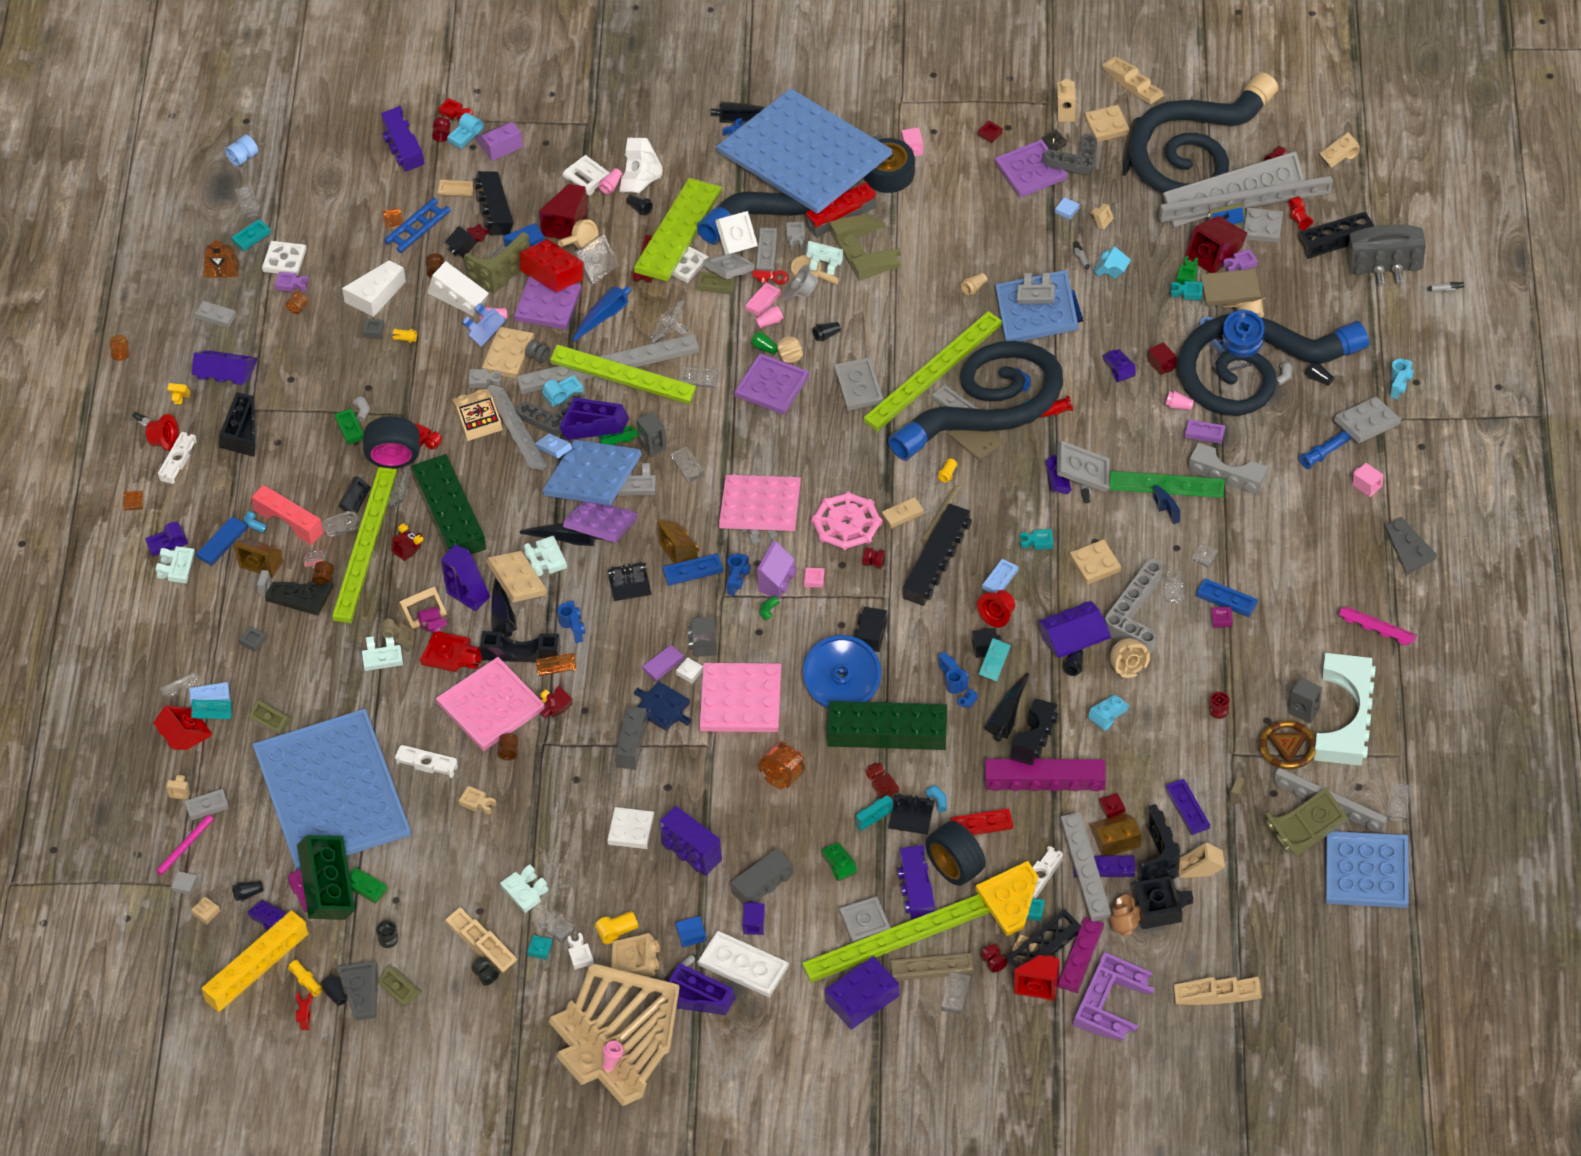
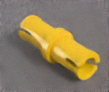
(305, 978)

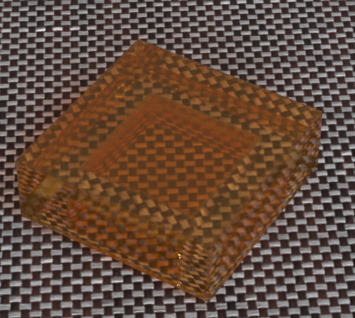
(392, 217)
(133, 500)

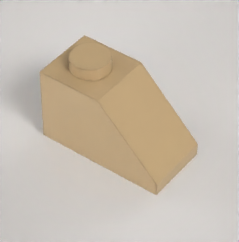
(1201, 862)

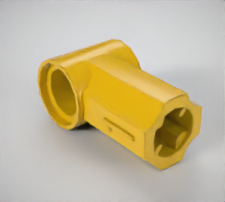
(610, 929)

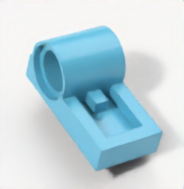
(468, 128)
(1400, 373)
(559, 392)
(1106, 711)

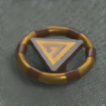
(1287, 744)

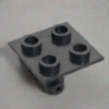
(629, 581)
(911, 814)

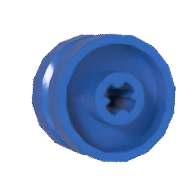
(1243, 333)

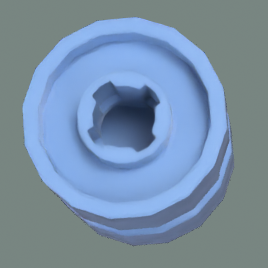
(241, 150)

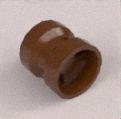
(433, 263)
(323, 572)
(508, 744)

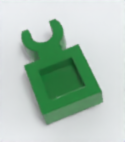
(1188, 271)

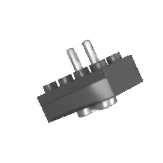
(1386, 249)

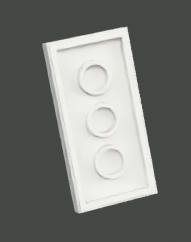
(743, 964)

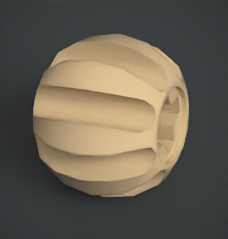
(790, 350)

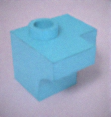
(1112, 263)

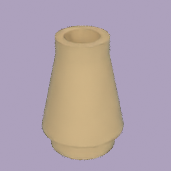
(973, 284)

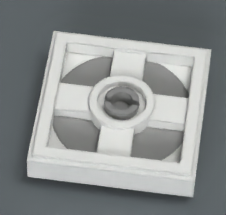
(284, 257)
(689, 265)

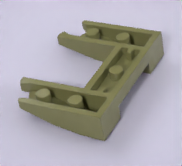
(863, 265)

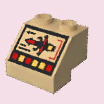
(477, 414)

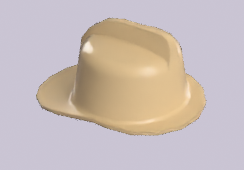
(1254, 306)

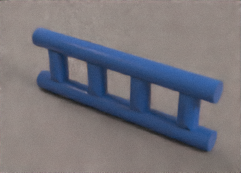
(416, 234)

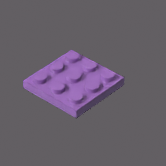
(1026, 169)
(545, 307)
(772, 384)
(601, 520)

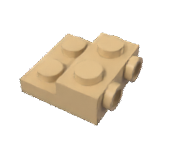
(636, 955)

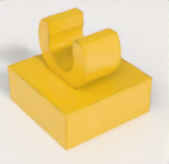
(178, 391)

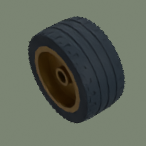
(895, 171)
(955, 853)

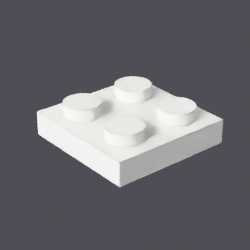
(736, 233)
(631, 828)

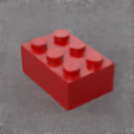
(551, 265)

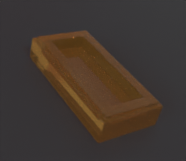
(556, 664)

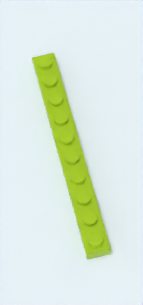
(932, 371)
(364, 545)
(894, 938)

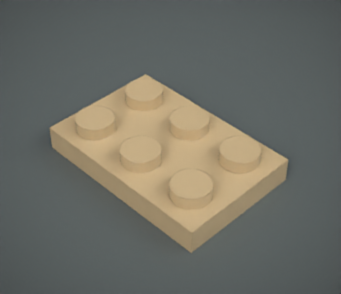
(507, 352)
(516, 576)

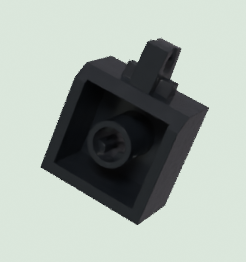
(1160, 902)

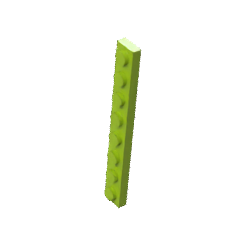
(623, 374)

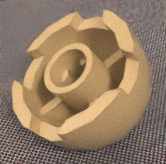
(1129, 657)

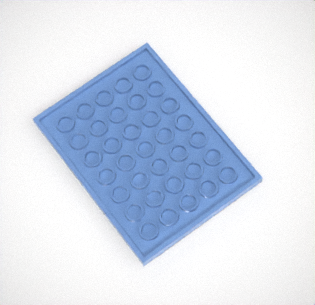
(804, 150)
(332, 784)

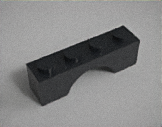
(498, 645)
(1029, 745)

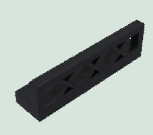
(1339, 239)
(1052, 946)

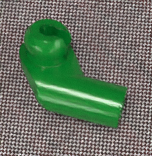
(767, 606)

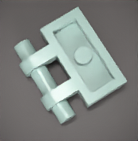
(550, 553)

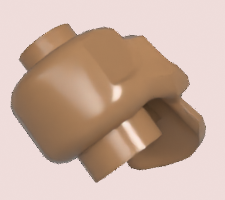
(1125, 915)

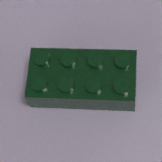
(325, 877)

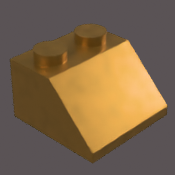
(676, 542)
(257, 556)
(1116, 834)

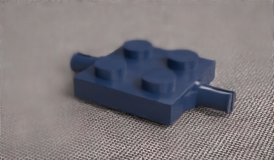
(664, 706)

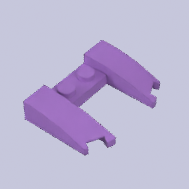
(1090, 1013)

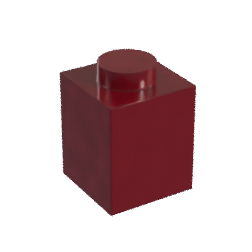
(1162, 358)

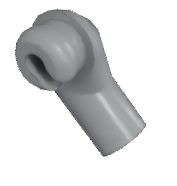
(1287, 372)
(363, 406)

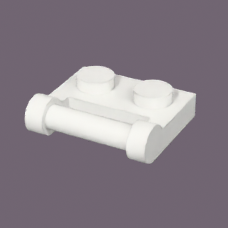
(588, 169)

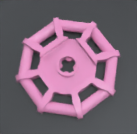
(848, 511)

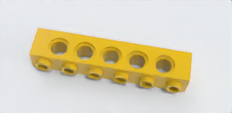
(254, 961)

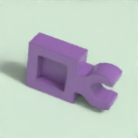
(1242, 260)
(289, 281)

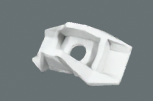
(649, 169)

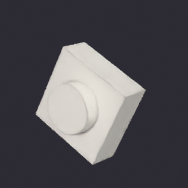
(689, 670)

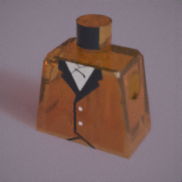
(220, 261)

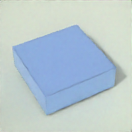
(1067, 208)

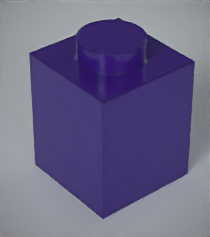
(754, 918)

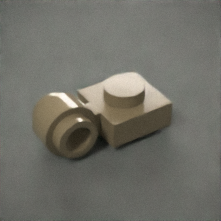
(402, 634)

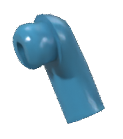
(254, 524)
(939, 795)

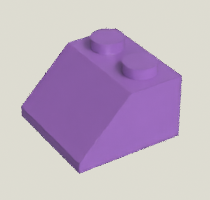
(500, 140)
(776, 571)

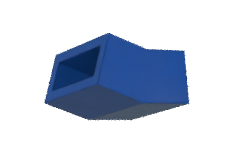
(690, 931)

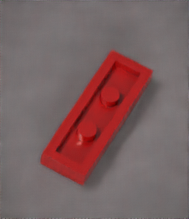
(986, 821)

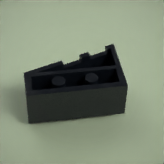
(239, 426)

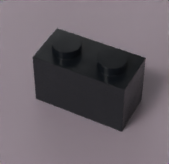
(872, 627)

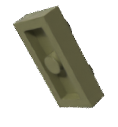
(715, 283)

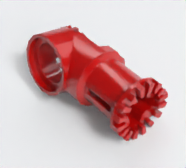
(1298, 213)
(1059, 406)

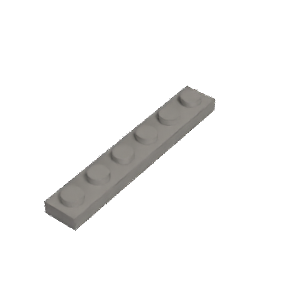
(517, 428)
(1354, 811)
(1085, 867)

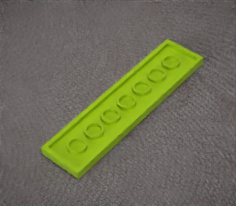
(677, 229)

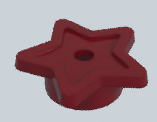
(478, 229)

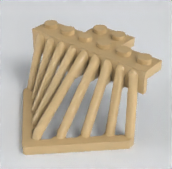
(586, 1041)

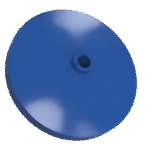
(838, 657)

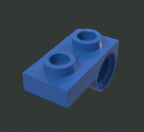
(737, 568)
(572, 620)
(955, 677)

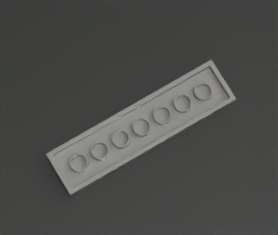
(1259, 175)

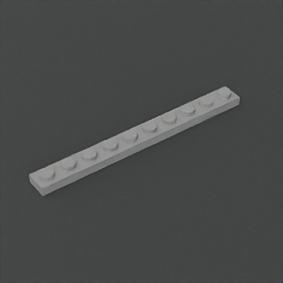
(1250, 198)
(633, 357)

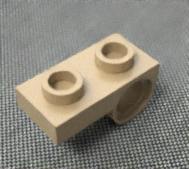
(1343, 148)

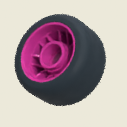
(391, 442)

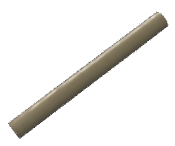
(950, 499)

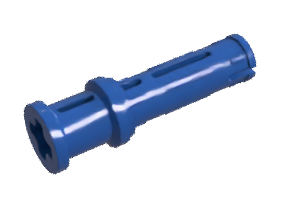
(1319, 452)

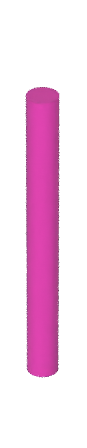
(184, 845)

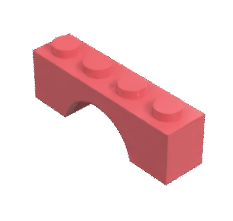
(304, 524)

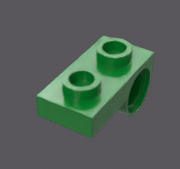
(840, 861)

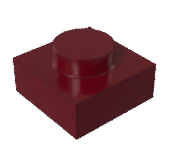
(990, 131)
(1112, 805)

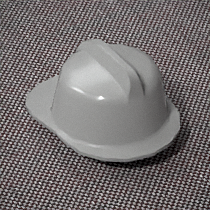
(802, 284)

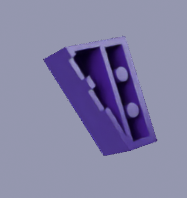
(401, 140)
(592, 419)
(463, 578)
(915, 882)
(701, 992)

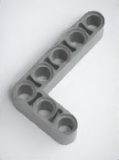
(1120, 616)

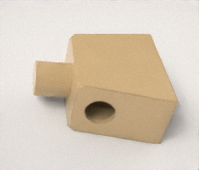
(1066, 93)

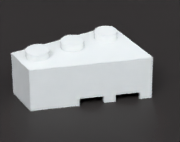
(375, 288)

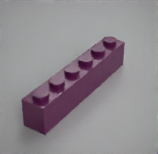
(1046, 775)

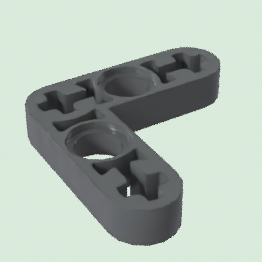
(1052, 157)
(551, 419)

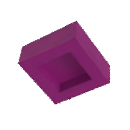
(1221, 617)

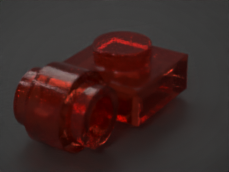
(884, 784)

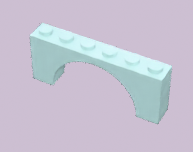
(1347, 744)

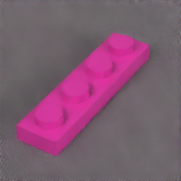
(1369, 623)

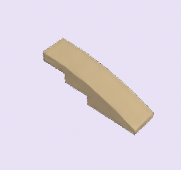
(1130, 79)
(480, 940)
(1214, 991)

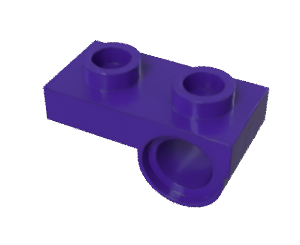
(1120, 364)
(1057, 482)
(169, 539)
(266, 914)

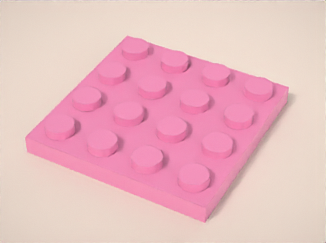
(760, 502)
(740, 697)
(490, 703)

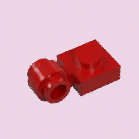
(452, 109)
(763, 276)
(431, 440)

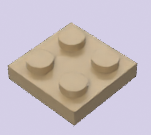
(1107, 123)
(1095, 562)

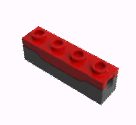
(851, 203)

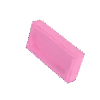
(763, 299)

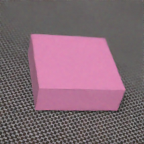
(814, 577)

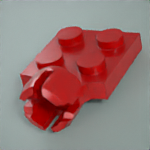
(450, 652)

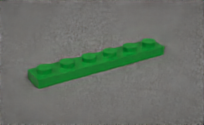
(1170, 483)

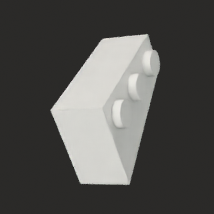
(456, 289)

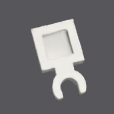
(580, 953)

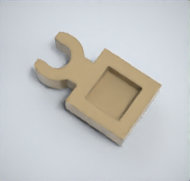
(475, 799)

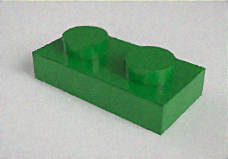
(349, 426)
(627, 435)
(367, 885)

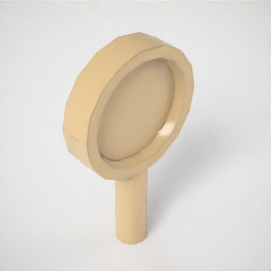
(582, 233)
(802, 260)

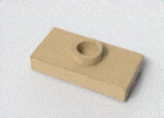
(902, 512)

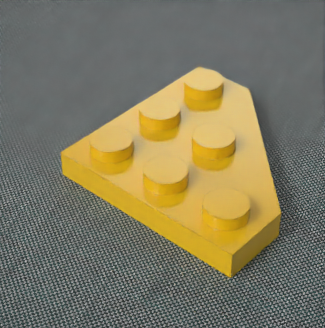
(1010, 896)

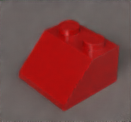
(180, 729)
(1038, 978)

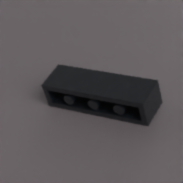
(493, 203)

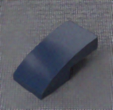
(1166, 502)

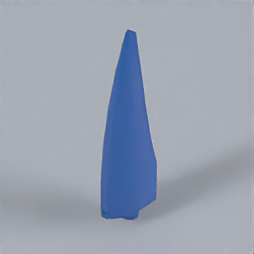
(605, 308)

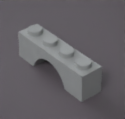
(1247, 477)

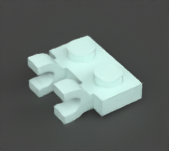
(825, 253)
(180, 566)
(381, 657)
(521, 892)

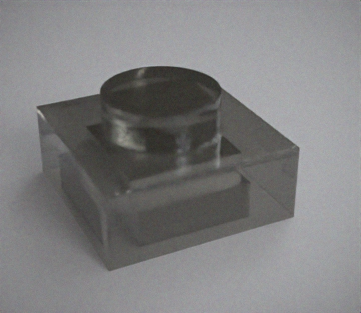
(1054, 140)

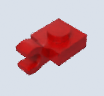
(303, 1014)

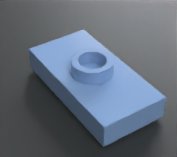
(553, 445)
(1000, 576)
(210, 692)

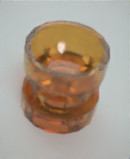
(119, 347)

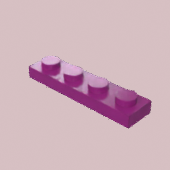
(1081, 955)

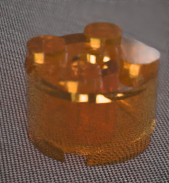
(782, 765)

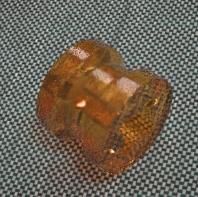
(297, 302)

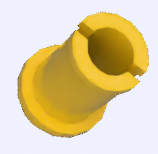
(405, 335)
(946, 473)

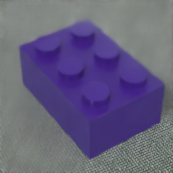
(690, 841)
(862, 992)

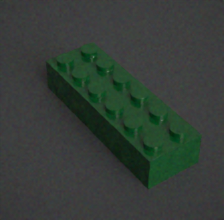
(448, 505)
(887, 725)

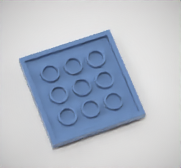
(1034, 321)
(592, 472)
(1367, 869)

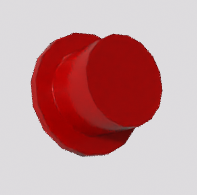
(163, 432)
(996, 607)

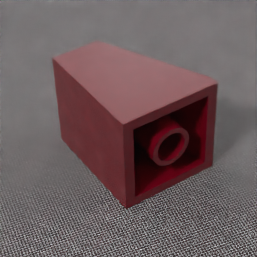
(563, 212)
(1214, 243)

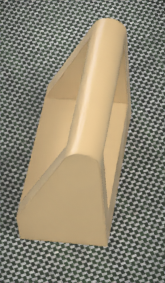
(416, 599)

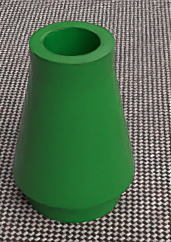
(764, 343)

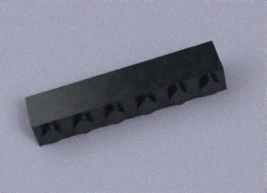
(937, 554)

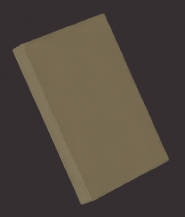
(1230, 287)

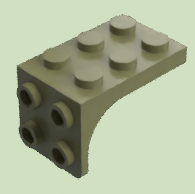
(497, 271)
(1308, 822)

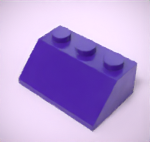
(223, 366)
(1074, 629)

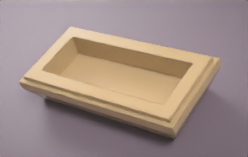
(455, 188)

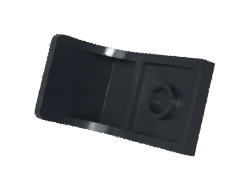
(1168, 862)

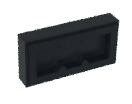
(354, 495)

